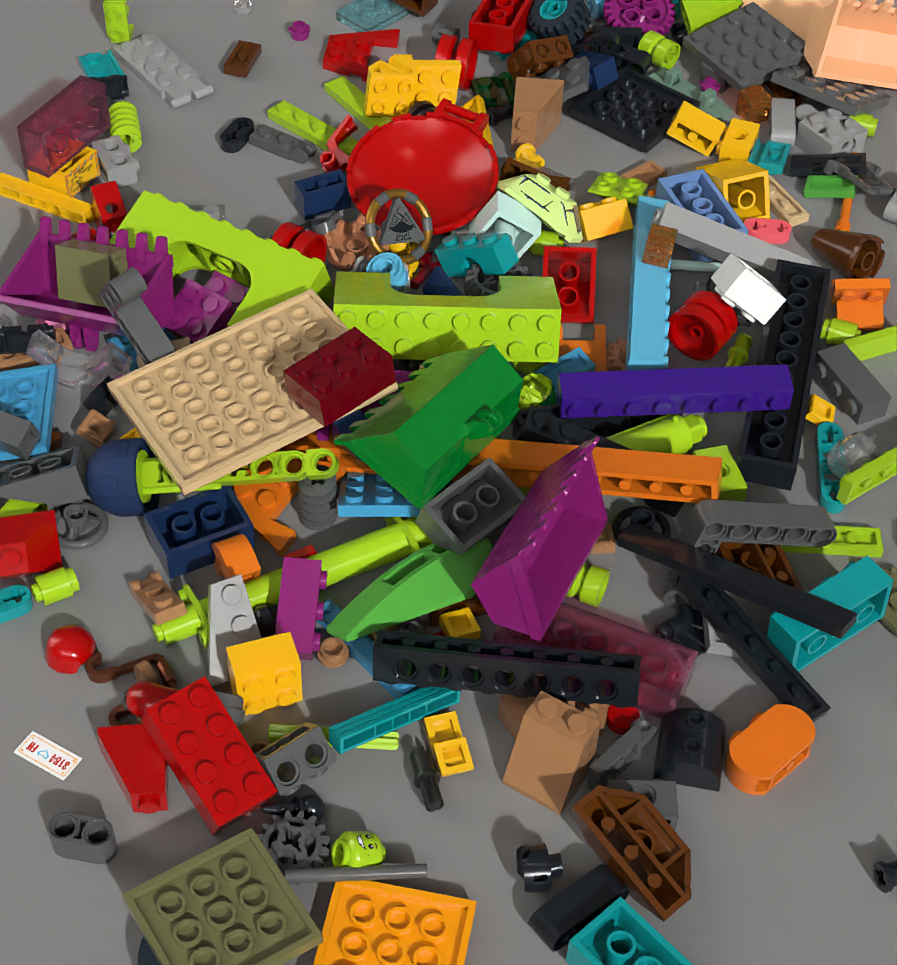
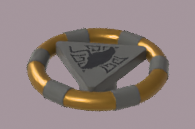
(399, 224)

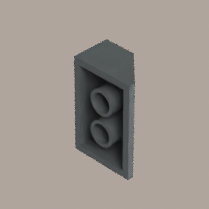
(470, 508)

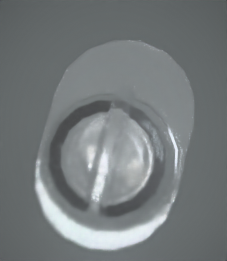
(852, 453)

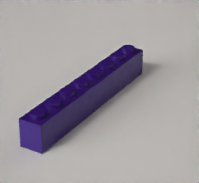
(674, 391)

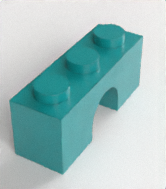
(489, 250)

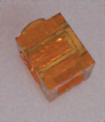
(754, 104)
(659, 245)

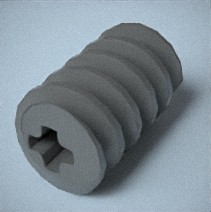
(318, 501)

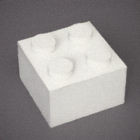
(747, 290)

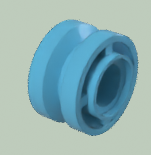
(392, 264)

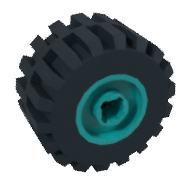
(559, 18)

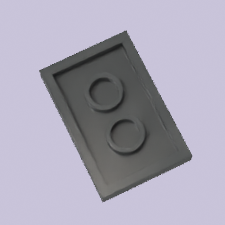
(573, 73)

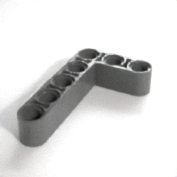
(134, 318)
(756, 523)

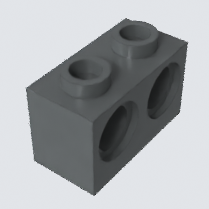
(291, 751)

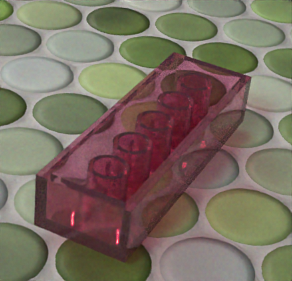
(664, 664)

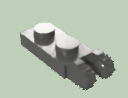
(282, 144)

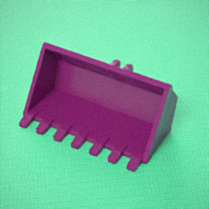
(34, 288)
(544, 545)

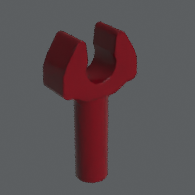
(426, 269)

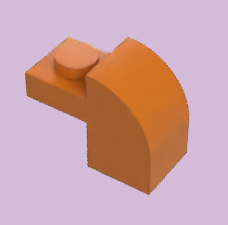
(236, 557)

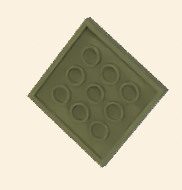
(223, 909)

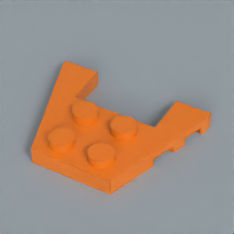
(267, 501)

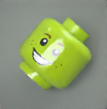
(358, 849)

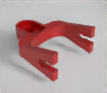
(335, 158)

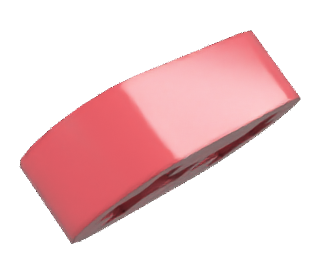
(769, 230)

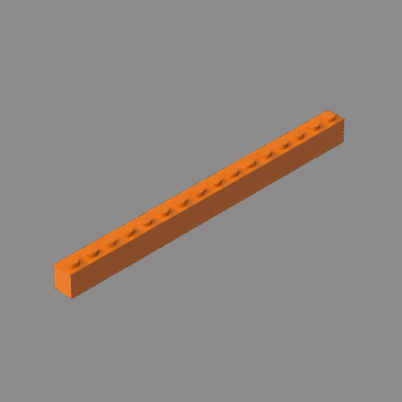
(618, 470)

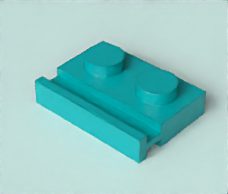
(100, 65)
(770, 156)

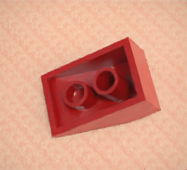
(574, 281)

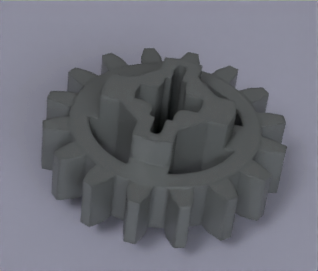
(300, 836)

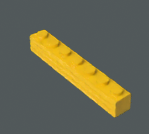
(45, 199)

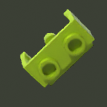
(117, 21)

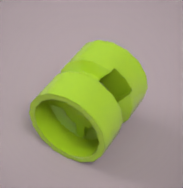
(662, 50)
(590, 585)

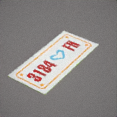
(48, 755)

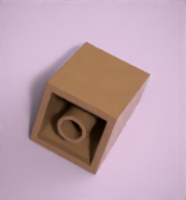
(535, 110)
(552, 752)

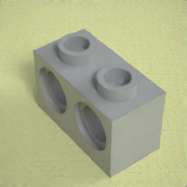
(116, 161)

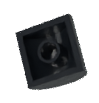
(691, 748)

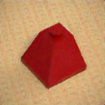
(29, 544)

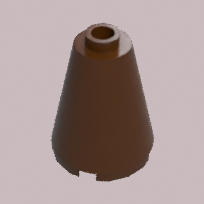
(849, 252)

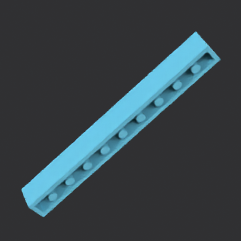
(647, 298)

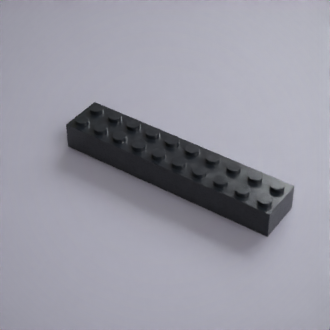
(791, 337)

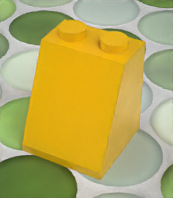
(743, 187)

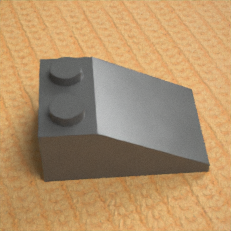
(47, 478)

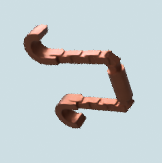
(113, 672)

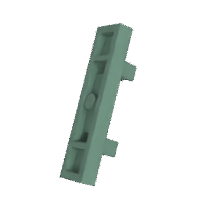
(709, 103)

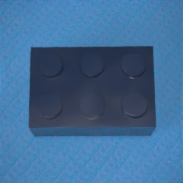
(188, 528)

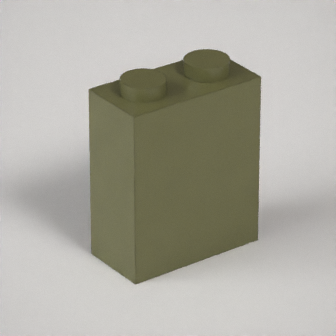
(86, 268)

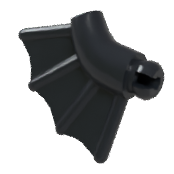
(684, 628)

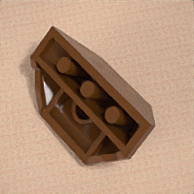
(761, 558)
(637, 847)

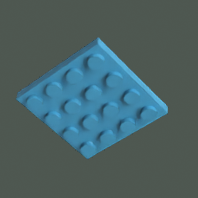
(31, 396)

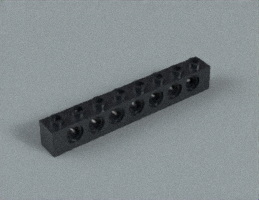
(521, 659)

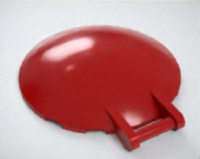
(432, 157)

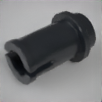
(499, 113)

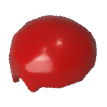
(69, 648)

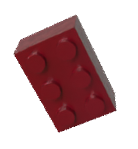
(339, 376)

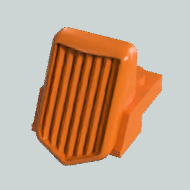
(860, 301)

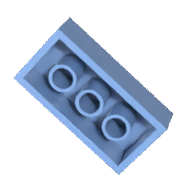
(700, 195)

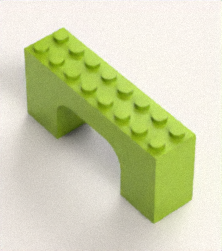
(212, 245)
(518, 320)

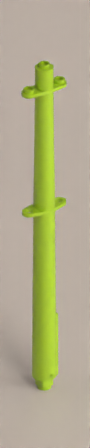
(405, 537)

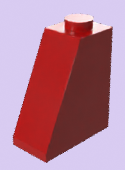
(136, 766)

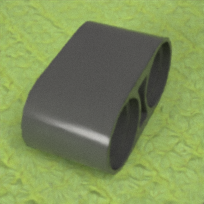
(81, 842)

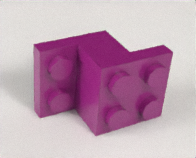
(207, 308)

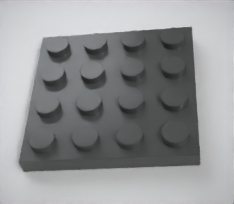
(746, 46)
(841, 95)

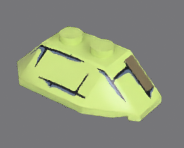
(547, 201)

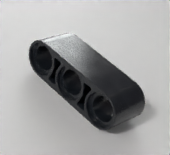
(577, 906)

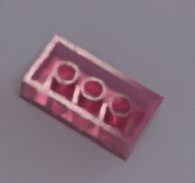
(64, 126)

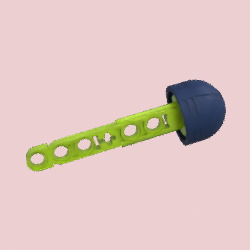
(129, 478)

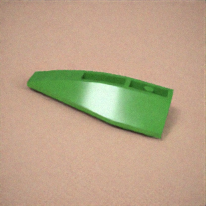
(412, 588)

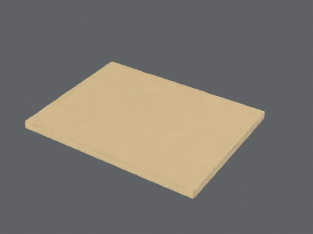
(227, 393)

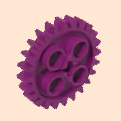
(648, 14)

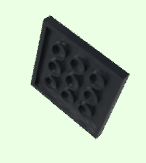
(631, 109)

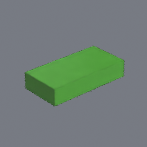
(829, 187)

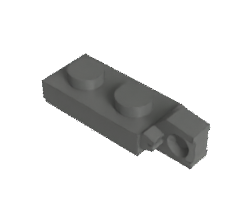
(621, 753)

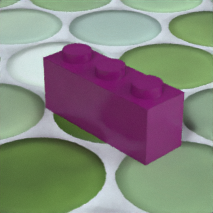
(300, 603)

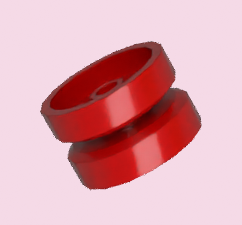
(465, 51)
(305, 241)
(702, 325)

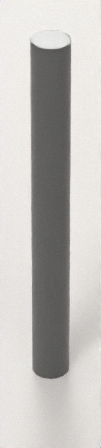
(362, 873)

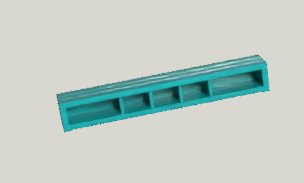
(390, 717)

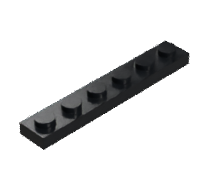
(754, 647)

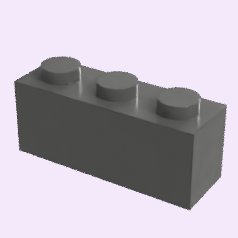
(851, 384)

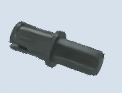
(426, 779)

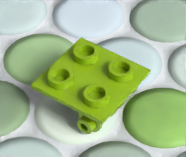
(610, 185)

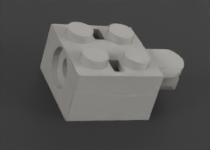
(828, 131)

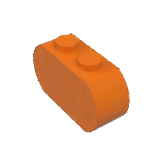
(769, 748)

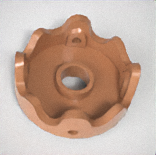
(345, 238)

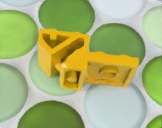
(404, 82)

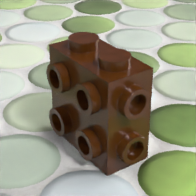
(539, 56)
(515, 167)

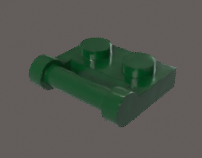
(488, 89)

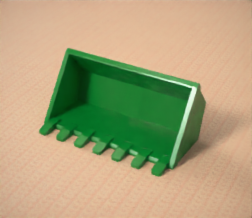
(437, 421)

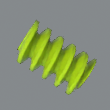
(125, 124)

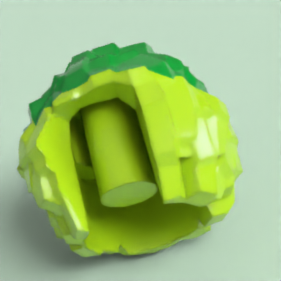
(536, 391)

